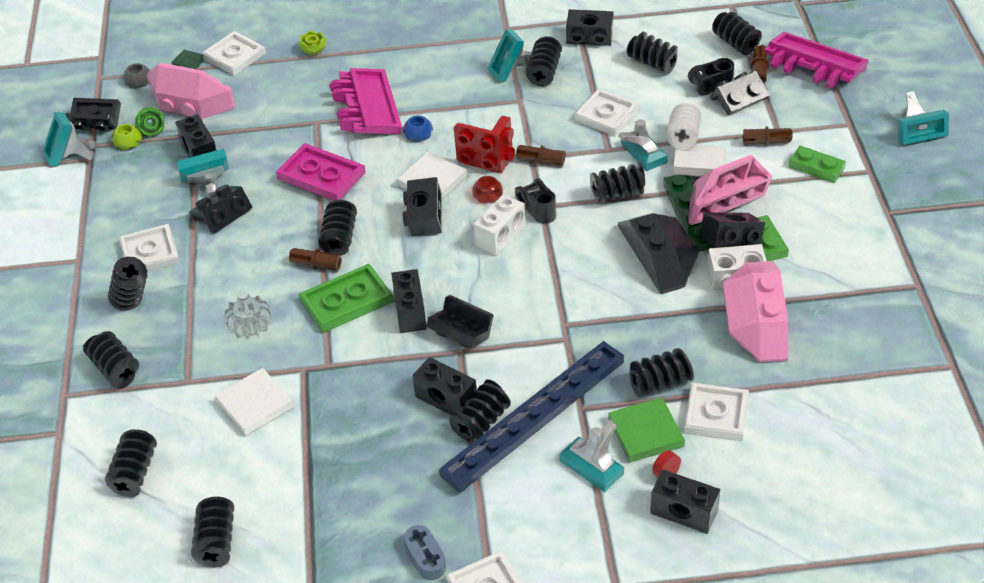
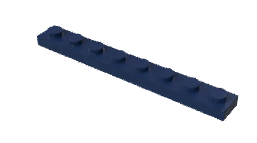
(530, 417)

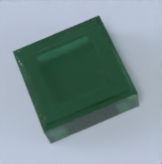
(188, 59)

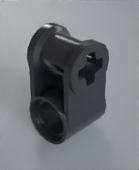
(712, 74)
(538, 201)

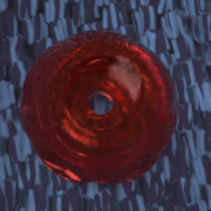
(487, 189)

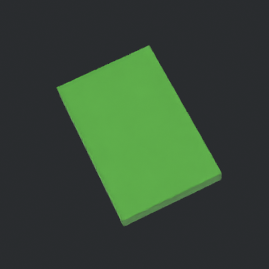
(346, 298)

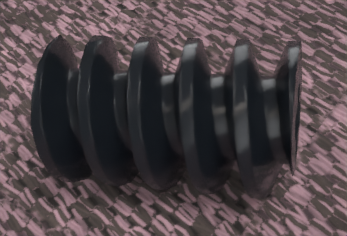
(736, 32)
(653, 52)
(543, 61)
(618, 181)
(337, 227)
(127, 283)
(111, 359)
(660, 369)
(480, 410)
(130, 462)
(213, 531)

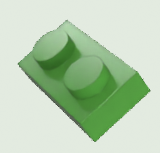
(817, 164)
(772, 242)

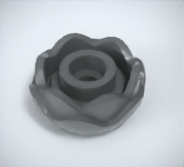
(136, 75)

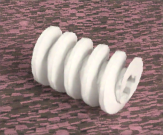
(684, 126)

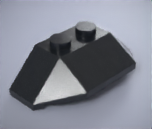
(662, 249)

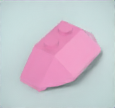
(189, 91)
(728, 187)
(758, 311)

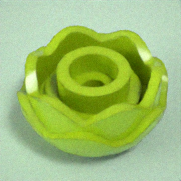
(312, 43)
(126, 136)

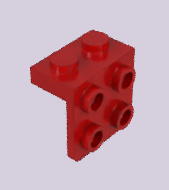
(485, 147)

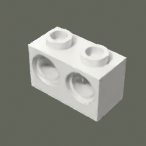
(499, 225)
(727, 260)

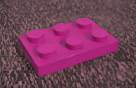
(321, 172)

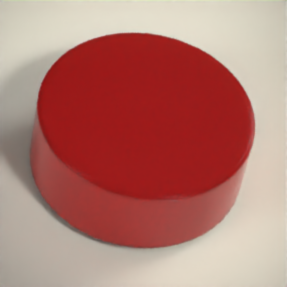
(668, 461)

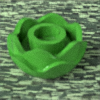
(155, 127)

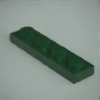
(679, 190)

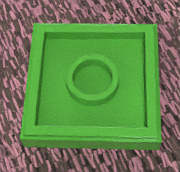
(646, 429)

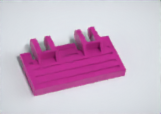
(828, 61)
(367, 101)

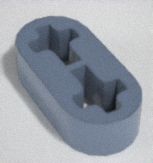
(431, 549)

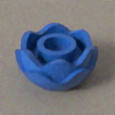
(417, 128)

